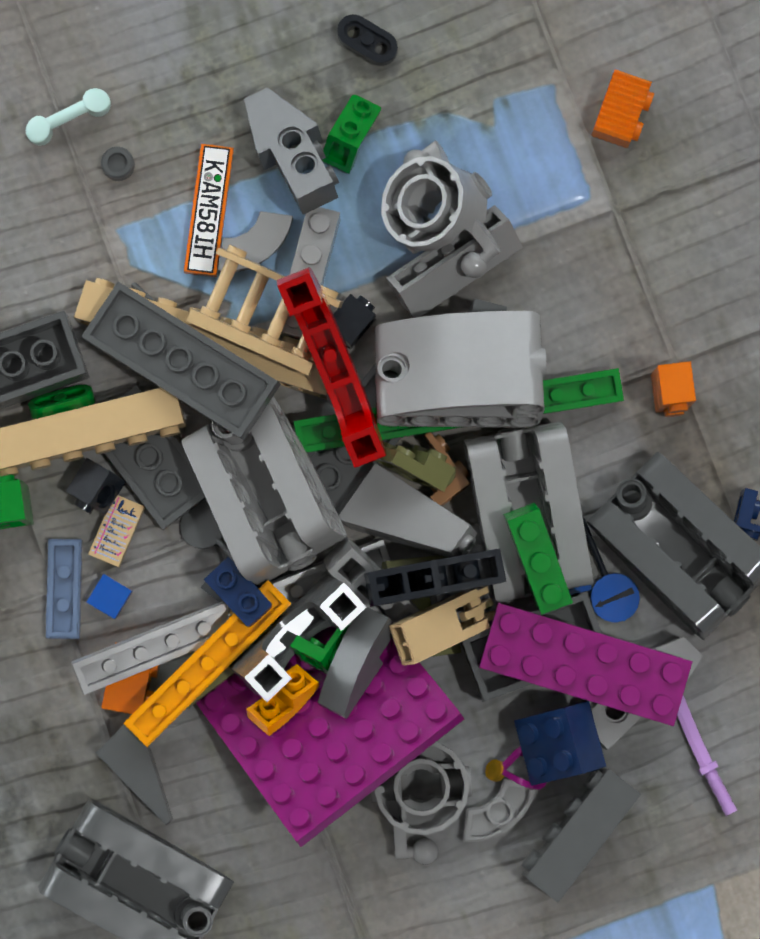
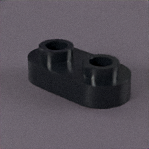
(369, 39)

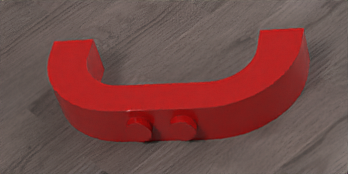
(314, 316)

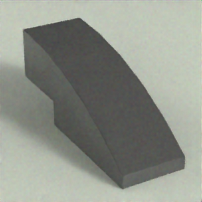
(355, 662)

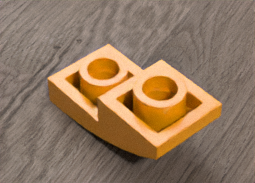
(285, 703)

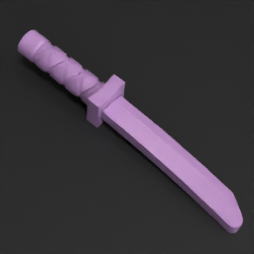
(703, 758)

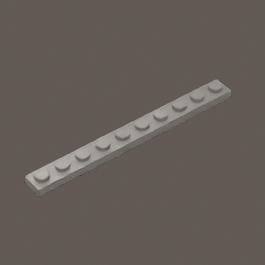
(190, 631)

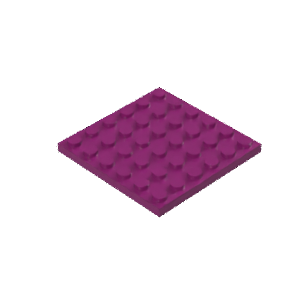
(328, 763)

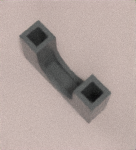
(323, 606)

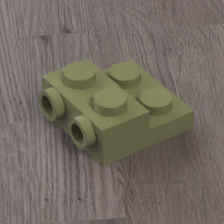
(419, 465)

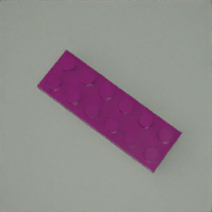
(585, 664)

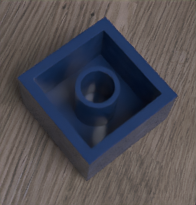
(560, 743)

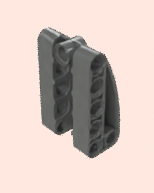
(680, 545)
(131, 879)

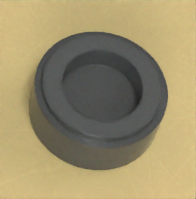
(117, 163)

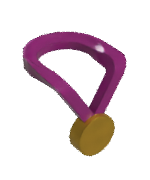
(497, 770)

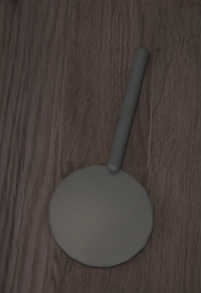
(202, 530)

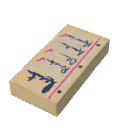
(116, 531)

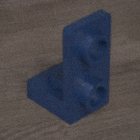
(748, 509)
(238, 592)

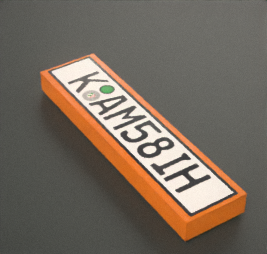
(208, 210)

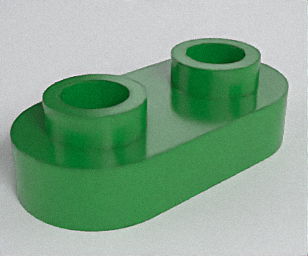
(61, 401)

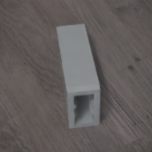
(402, 514)

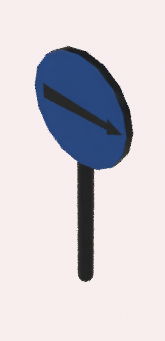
(613, 595)

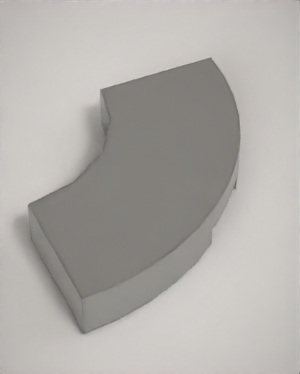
(262, 239)
(498, 814)

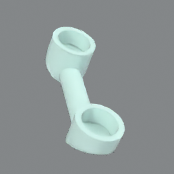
(94, 102)

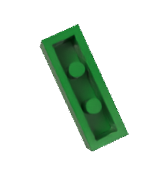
(538, 558)

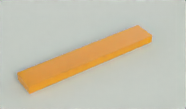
(201, 670)

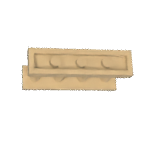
(239, 329)

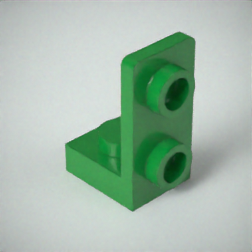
(349, 133)
(316, 653)

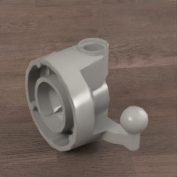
(417, 190)
(426, 814)

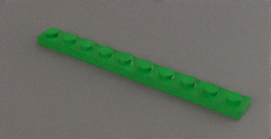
(559, 395)

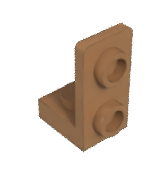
(460, 481)

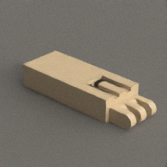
(439, 627)

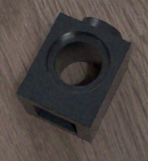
(354, 319)
(95, 487)

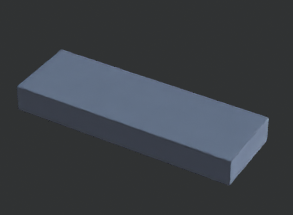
(64, 589)

